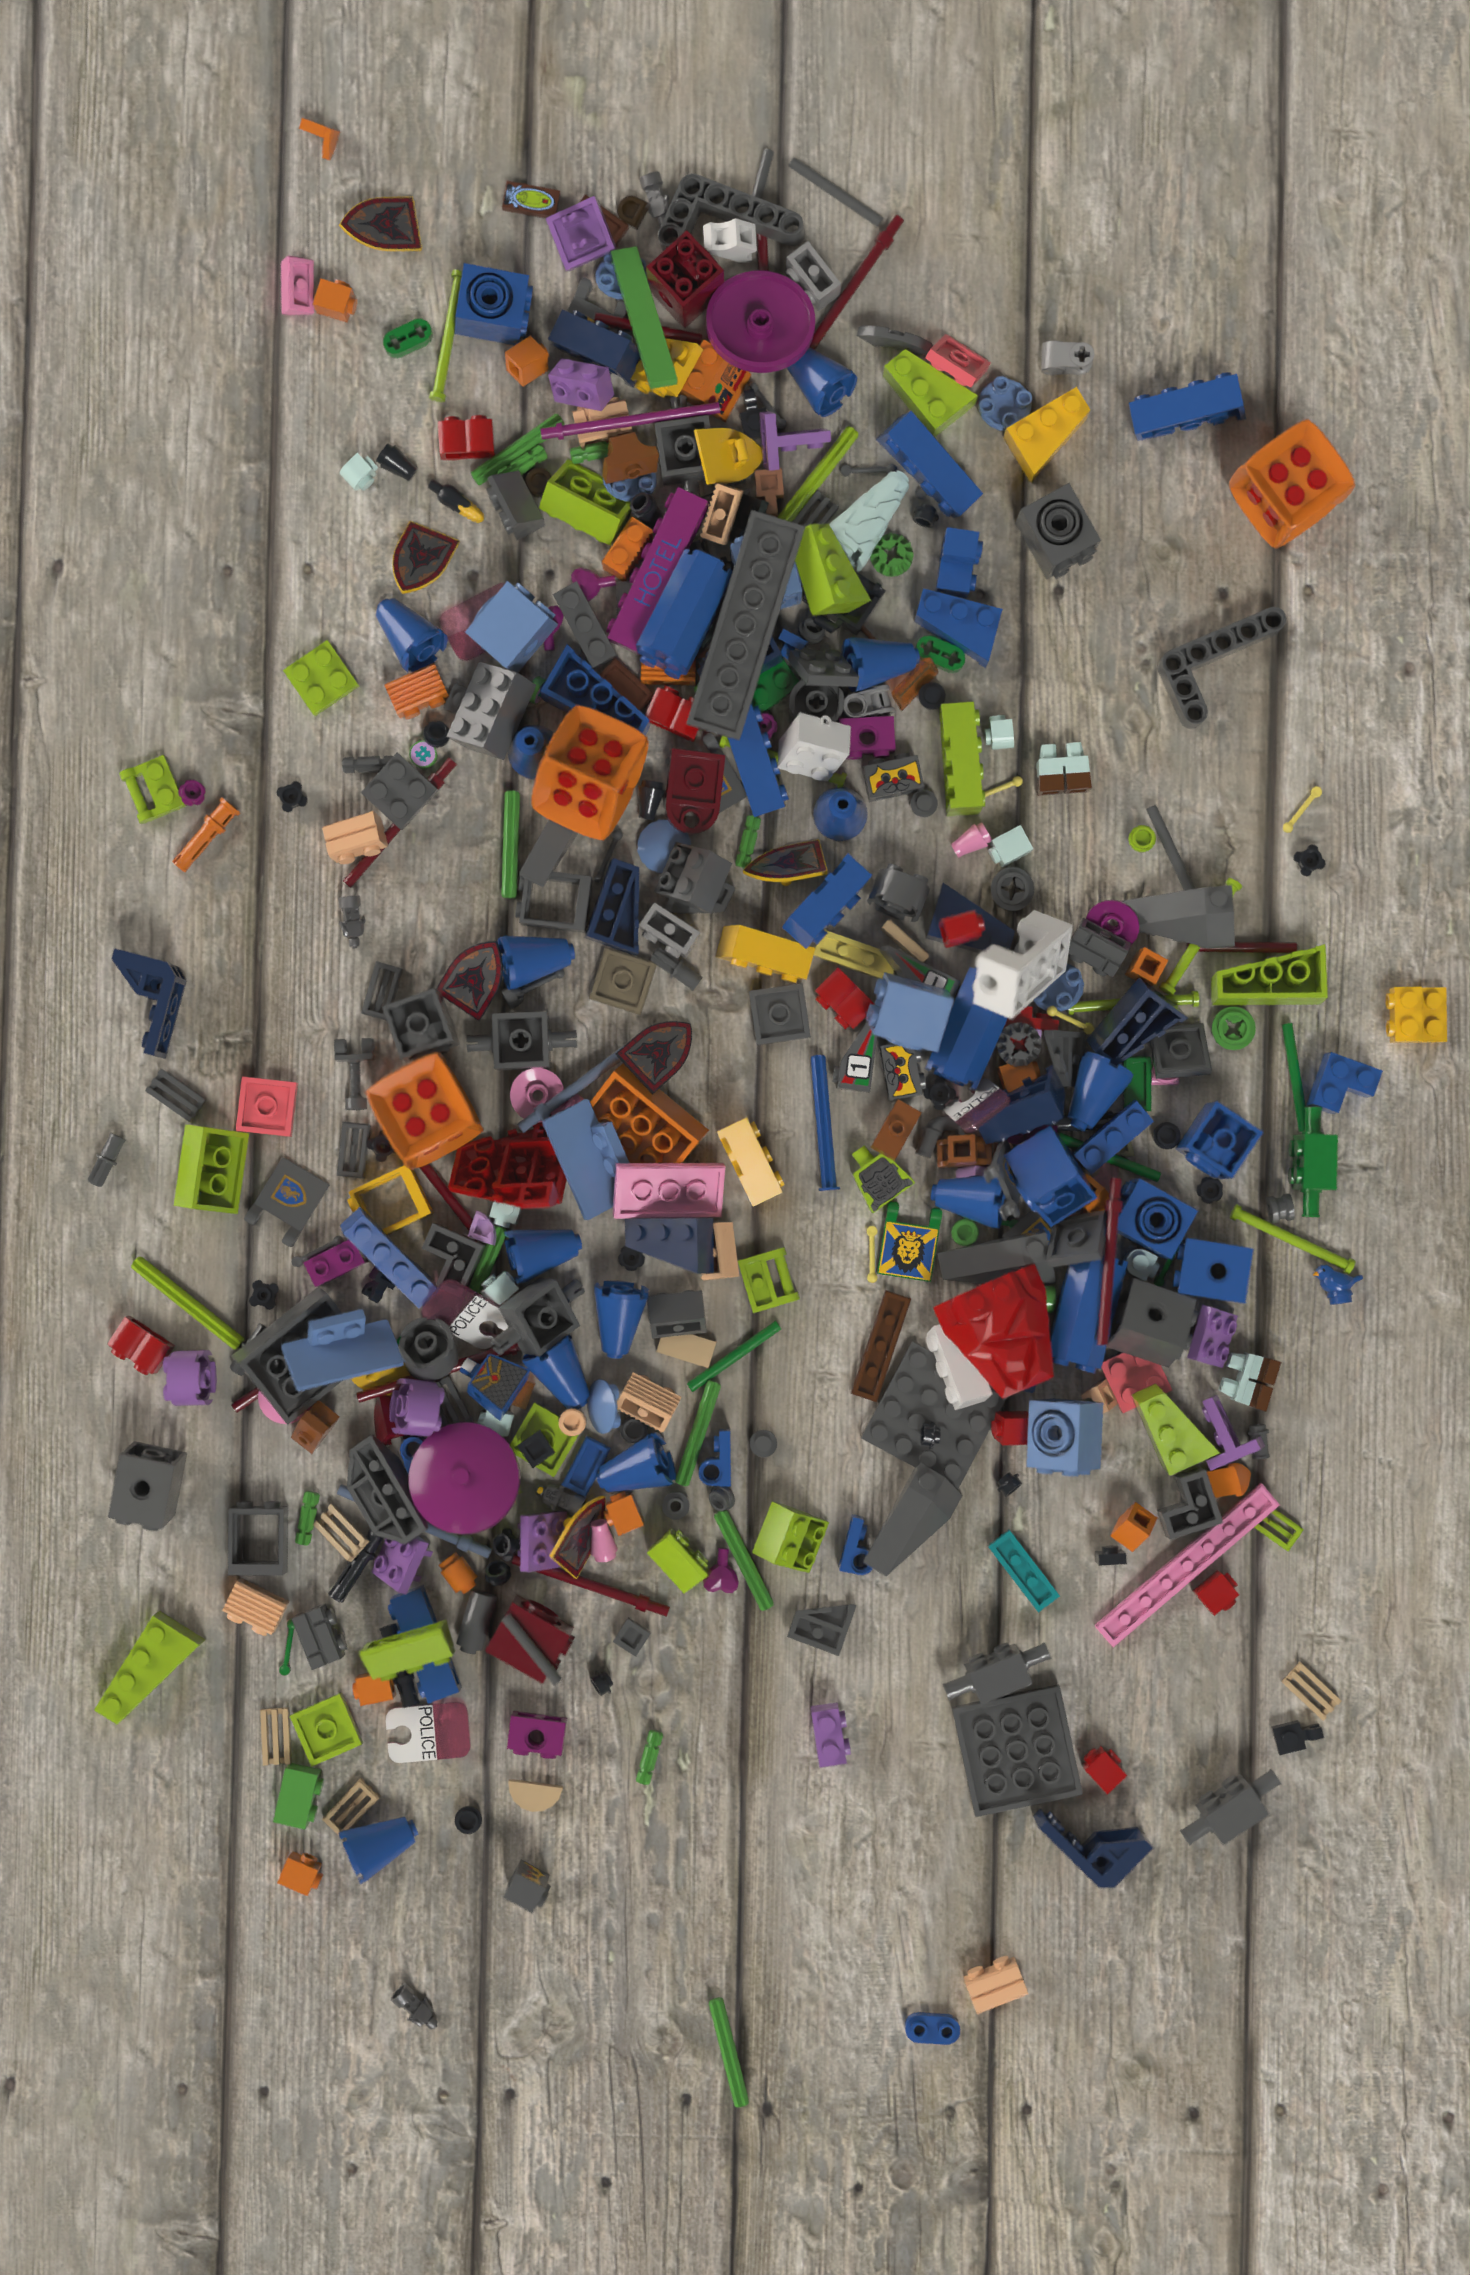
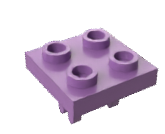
(581, 233)
(1212, 1336)
(538, 1538)
(399, 1563)

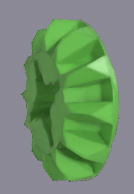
(895, 566)
(1245, 1029)

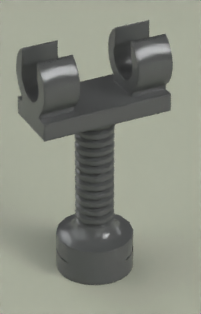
(356, 1100)

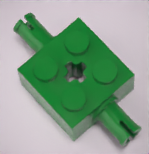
(1313, 1162)

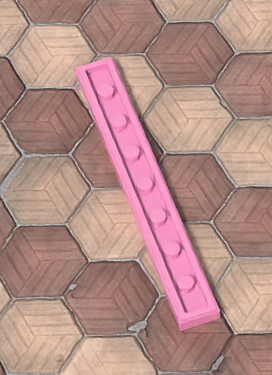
(1186, 1565)

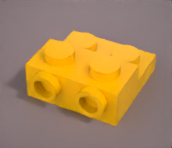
(684, 357)
(1417, 1015)

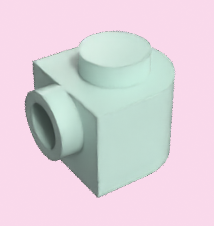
(359, 472)
(1000, 733)
(505, 1214)
(1141, 1264)
(499, 1287)
(501, 1427)

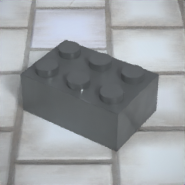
(491, 710)

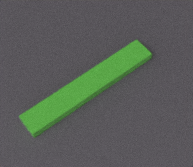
(643, 317)

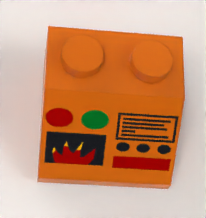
(715, 381)

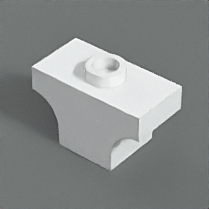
(731, 240)

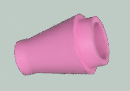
(972, 840)
(602, 1542)

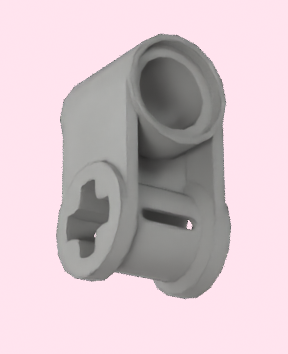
(1063, 358)
(873, 703)

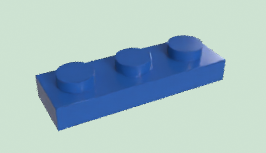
(1113, 1137)

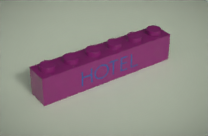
(660, 557)

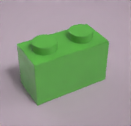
(298, 1795)

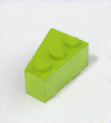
(928, 392)
(827, 573)
(1171, 1432)

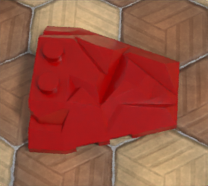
(510, 1170)
(1003, 1330)

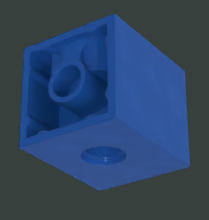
(508, 299)
(1218, 1141)
(1049, 1176)
(1173, 1215)
(1197, 1261)

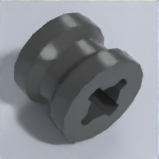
(1280, 1208)

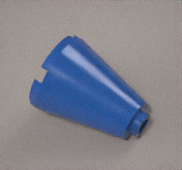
(822, 381)
(410, 634)
(878, 660)
(529, 749)
(836, 822)
(532, 958)
(1096, 1089)
(971, 1198)
(539, 1251)
(618, 1315)
(561, 1373)
(639, 1467)
(377, 1845)

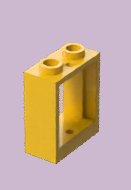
(414, 1188)

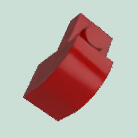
(1041, 1022)

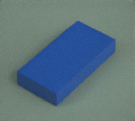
(586, 1466)

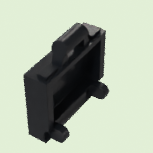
(856, 618)

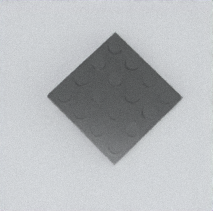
(919, 1397)
(1017, 1750)

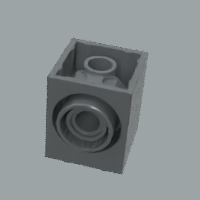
(1060, 549)
(421, 1025)
(1152, 1323)
(147, 1485)

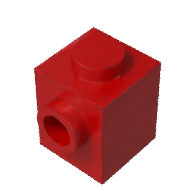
(1010, 1427)
(1217, 1592)
(1104, 1768)

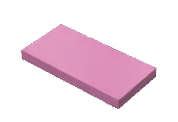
(668, 1190)

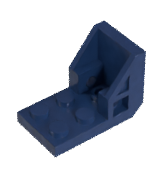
(144, 977)
(1117, 1849)

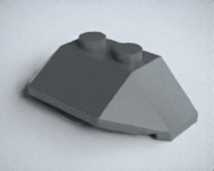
(383, 1492)

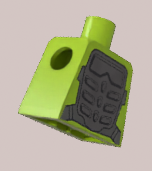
(879, 1178)

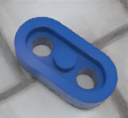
(933, 2026)

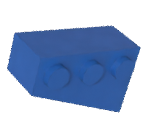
(960, 623)

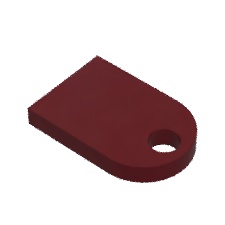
(693, 787)

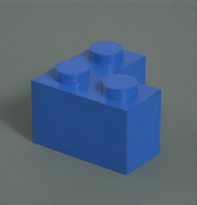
(958, 555)
(1340, 1075)

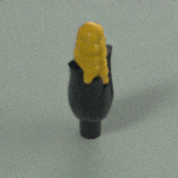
(456, 501)

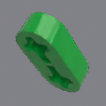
(404, 332)
(943, 648)

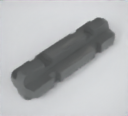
(366, 764)

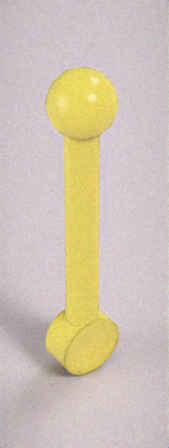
(1016, 781)
(1315, 793)
(1088, 1028)
(871, 1232)

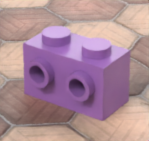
(581, 384)
(828, 1734)

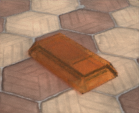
(912, 683)

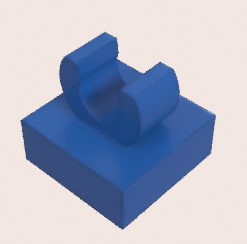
(792, 642)

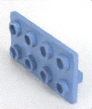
(587, 1156)
(341, 1350)

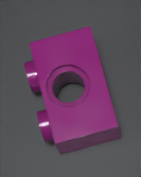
(882, 730)
(334, 1263)
(551, 1726)

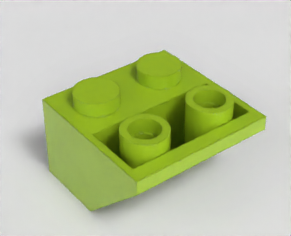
(790, 1537)
(679, 1560)

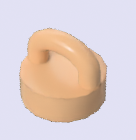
(572, 1422)

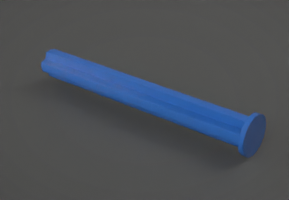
(823, 1123)

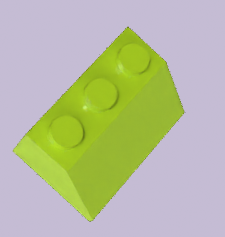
(584, 503)
(211, 1169)
(408, 1651)

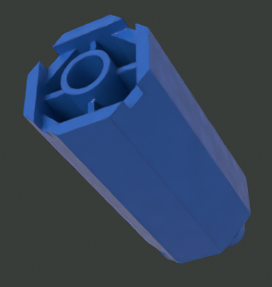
(684, 613)
(967, 1038)
(1077, 1314)

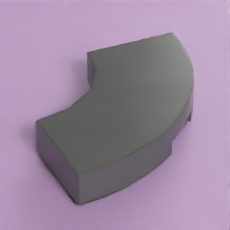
(883, 337)

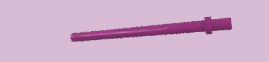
(561, 431)

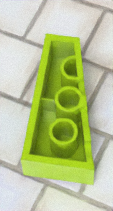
(961, 759)
(1281, 980)
(152, 1659)

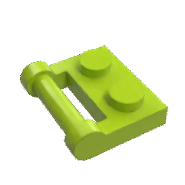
(161, 786)
(759, 1282)

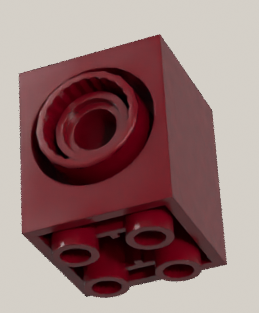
(684, 278)
(544, 1629)

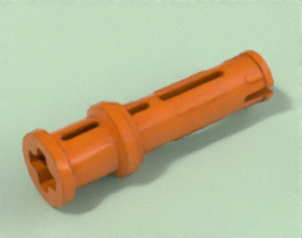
(214, 824)

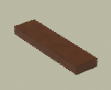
(880, 1346)

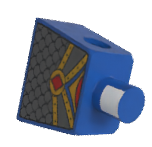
(494, 1383)

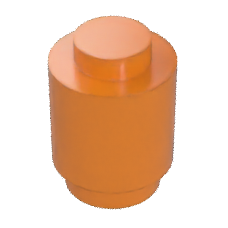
(458, 1573)

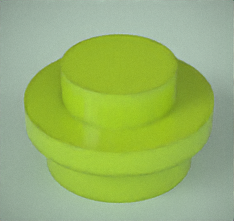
(1142, 838)

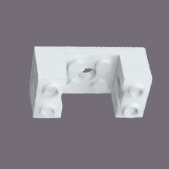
(1014, 979)

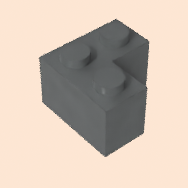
(460, 1252)
(1197, 1507)

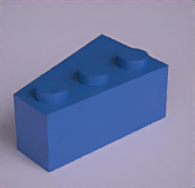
(827, 902)

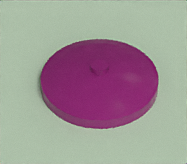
(760, 321)
(464, 1478)

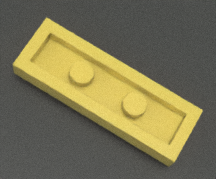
(852, 955)

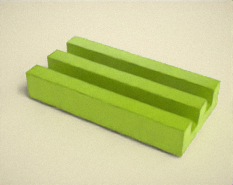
(1292, 1538)

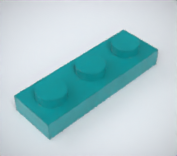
(1023, 1570)

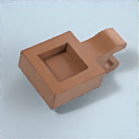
(769, 488)

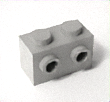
(812, 275)
(669, 930)

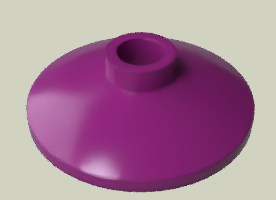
(1127, 919)

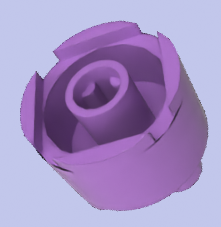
(189, 1378)
(416, 1407)

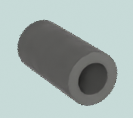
(476, 1621)

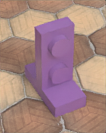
(787, 440)
(1226, 1436)

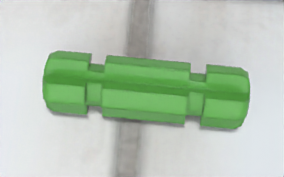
(589, 452)
(525, 461)
(748, 841)
(307, 1518)
(649, 1757)

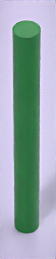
(1295, 1075)
(1117, 1160)
(734, 1356)

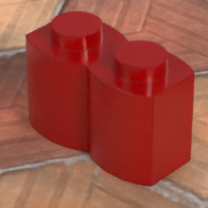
(466, 438)
(671, 713)
(961, 928)
(844, 999)
(140, 1345)

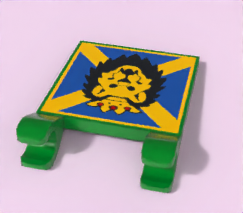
(909, 1248)

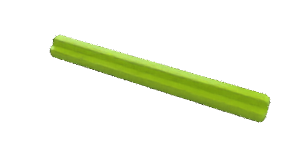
(819, 474)
(187, 1302)

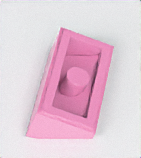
(297, 286)

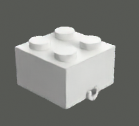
(814, 747)

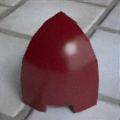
(382, 1422)

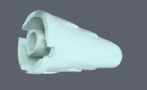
(867, 518)

